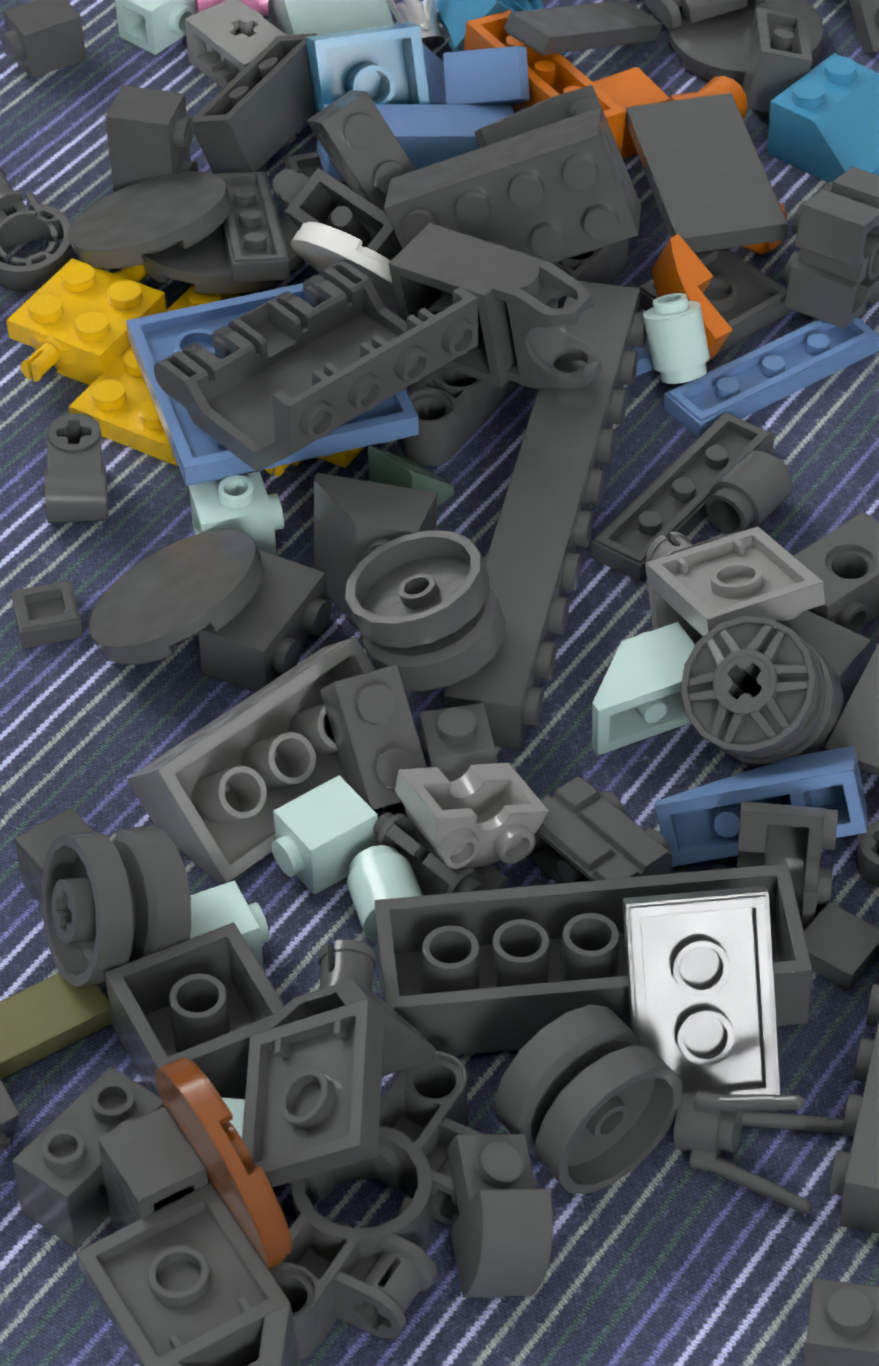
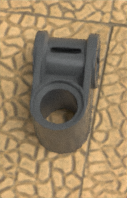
(75, 471)

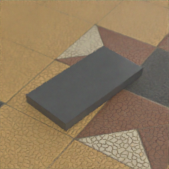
(706, 173)

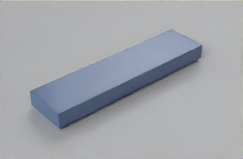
(770, 373)

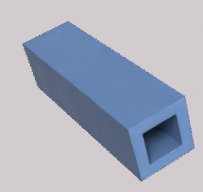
(431, 130)

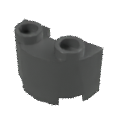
(792, 836)

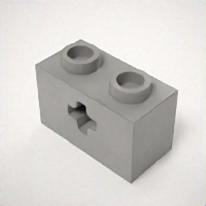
(227, 39)

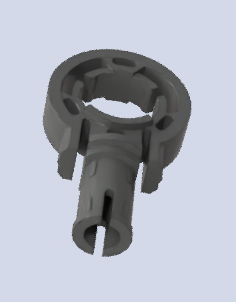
(25, 225)

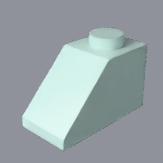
(642, 689)

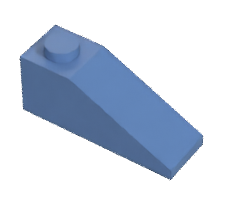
(706, 819)

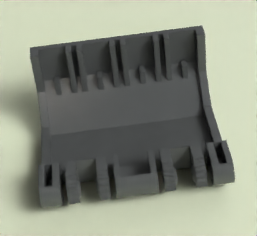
(307, 368)

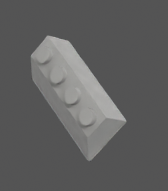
(228, 777)

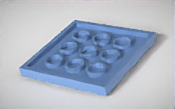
(196, 452)

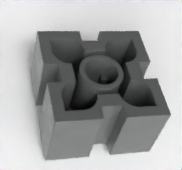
(837, 251)

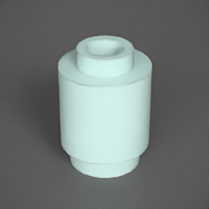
(677, 338)
(378, 875)

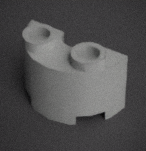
(474, 818)

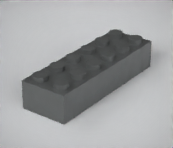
(508, 961)

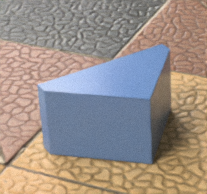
(487, 76)

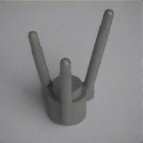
(714, 1123)

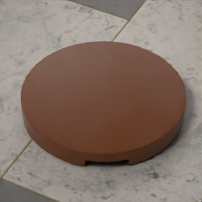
(228, 1163)

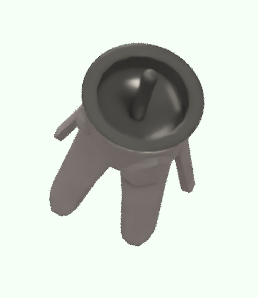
(426, 17)

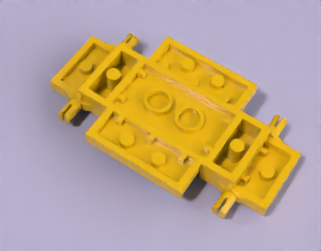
(83, 332)

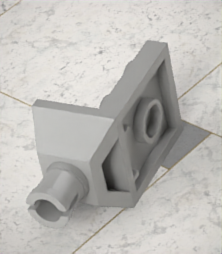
(726, 580)

